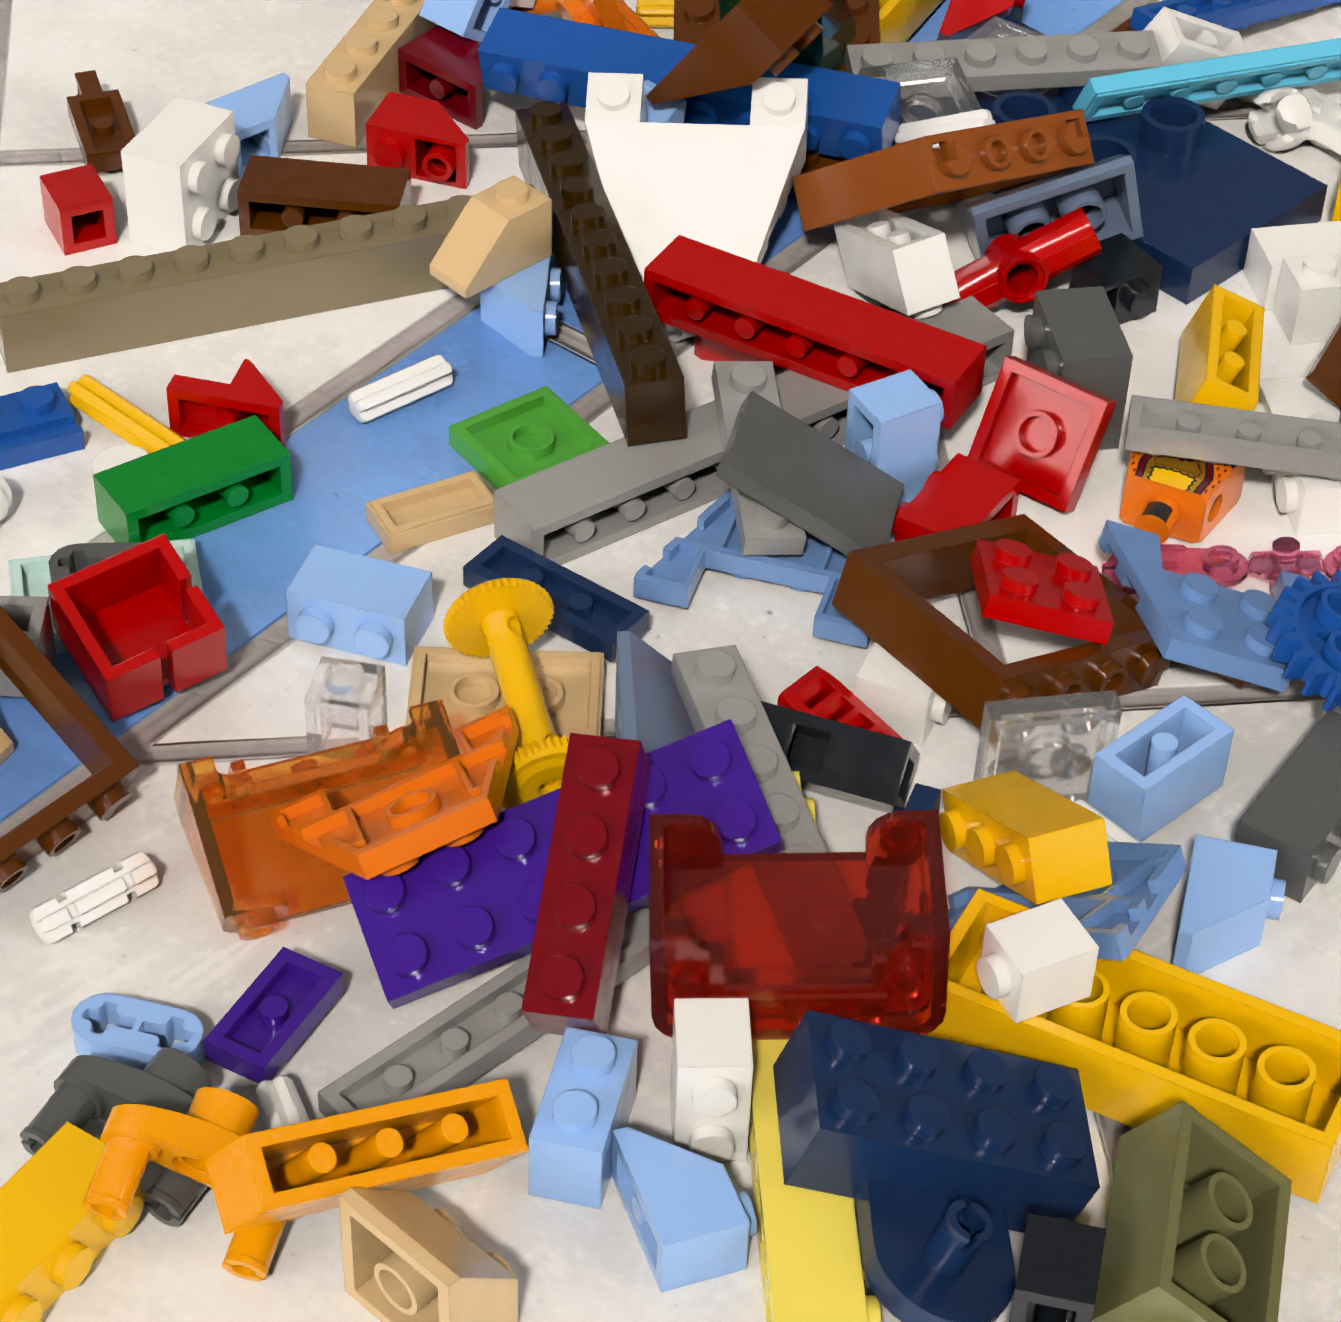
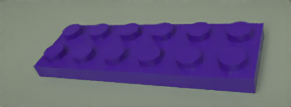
(481, 900)

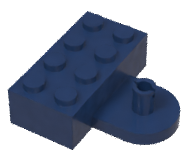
(937, 1152)

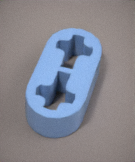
(139, 1029)

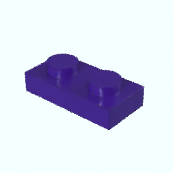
(273, 1016)

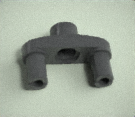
(95, 1085)

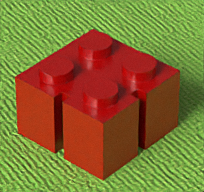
(131, 628)

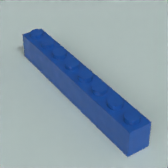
(553, 56)

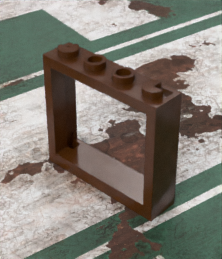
(886, 597)
(86, 737)

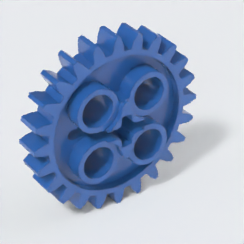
(1308, 635)

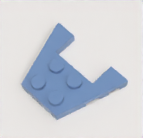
(717, 547)
(1194, 616)
(1115, 913)

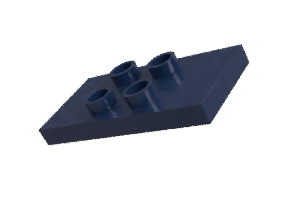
(1193, 183)

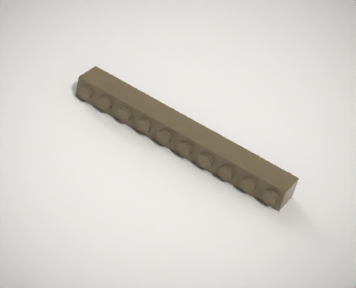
(222, 285)

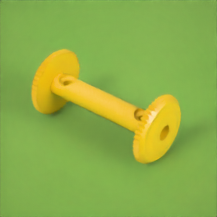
(499, 623)

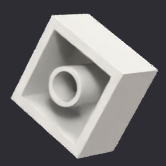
(181, 175)

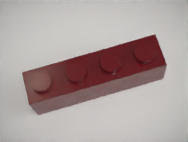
(587, 885)

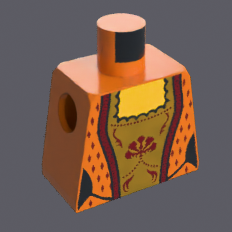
(1179, 495)

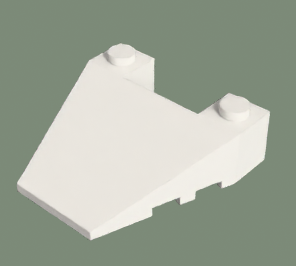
(696, 178)

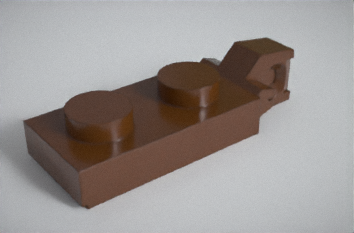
(99, 123)

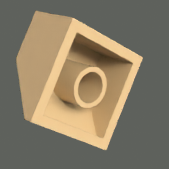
(418, 1264)

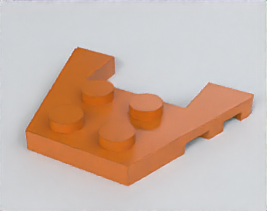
(415, 815)

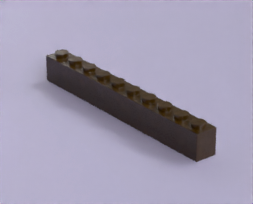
(603, 278)

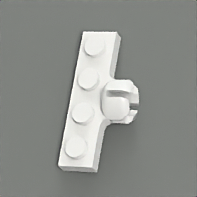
(1293, 117)

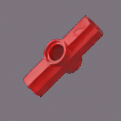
(1042, 255)

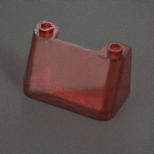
(801, 929)

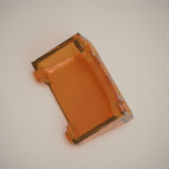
(243, 862)

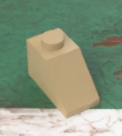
(495, 237)

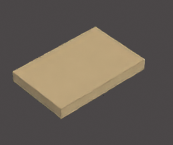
(470, 687)

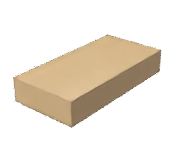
(431, 512)

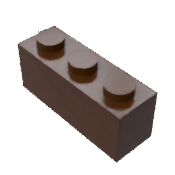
(309, 192)

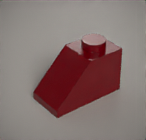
(445, 70)

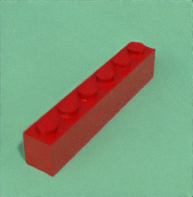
(807, 325)

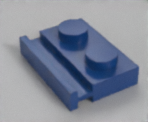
(37, 426)

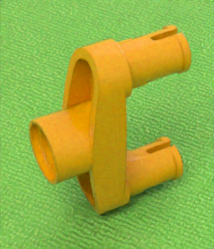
(181, 1144)

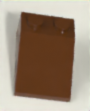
(742, 47)

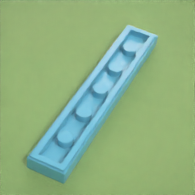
(1212, 78)

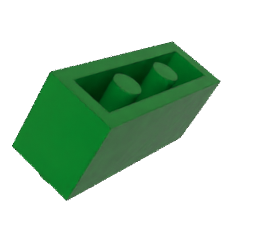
(195, 484)

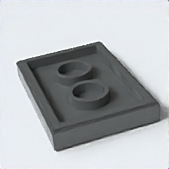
(808, 478)

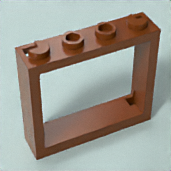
(964, 167)

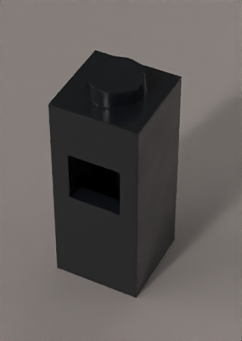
(845, 759)

